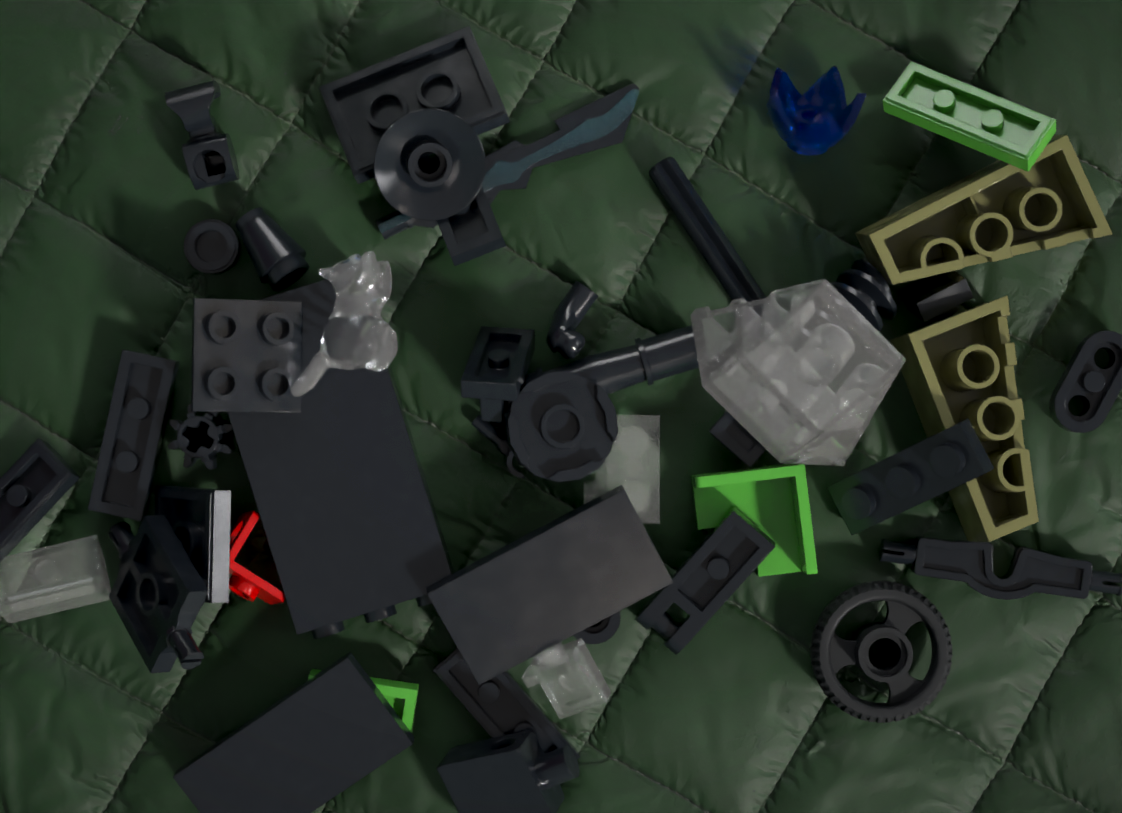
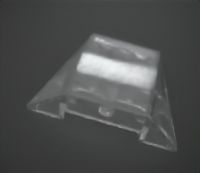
(796, 370)

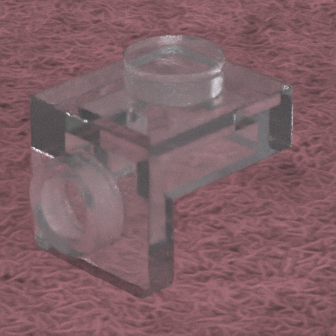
(568, 678)

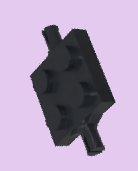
(157, 593)

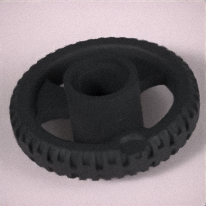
(904, 609)

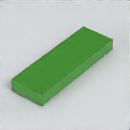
(970, 116)

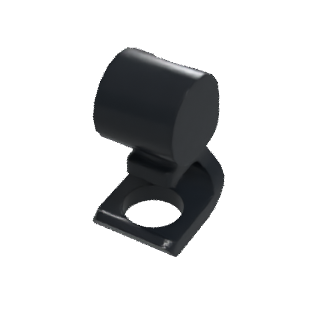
(207, 152)

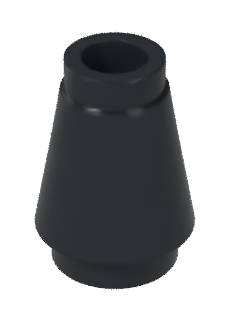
(272, 251)

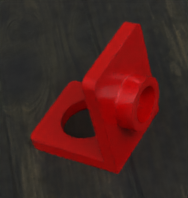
(241, 580)

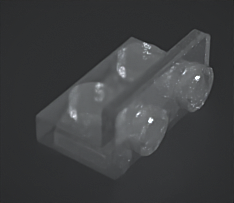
(634, 464)

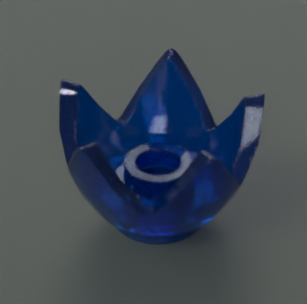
(816, 118)

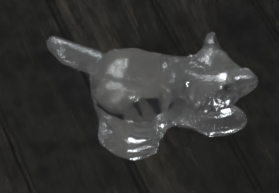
(355, 331)

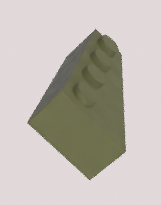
(988, 218)
(967, 372)

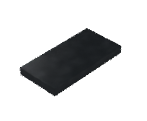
(549, 585)
(299, 747)

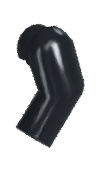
(566, 318)

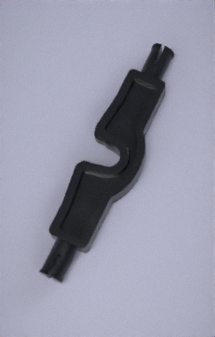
(1028, 571)

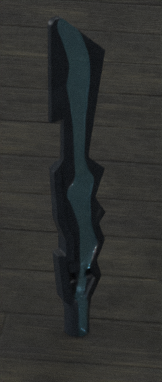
(510, 167)

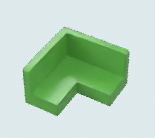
(771, 499)

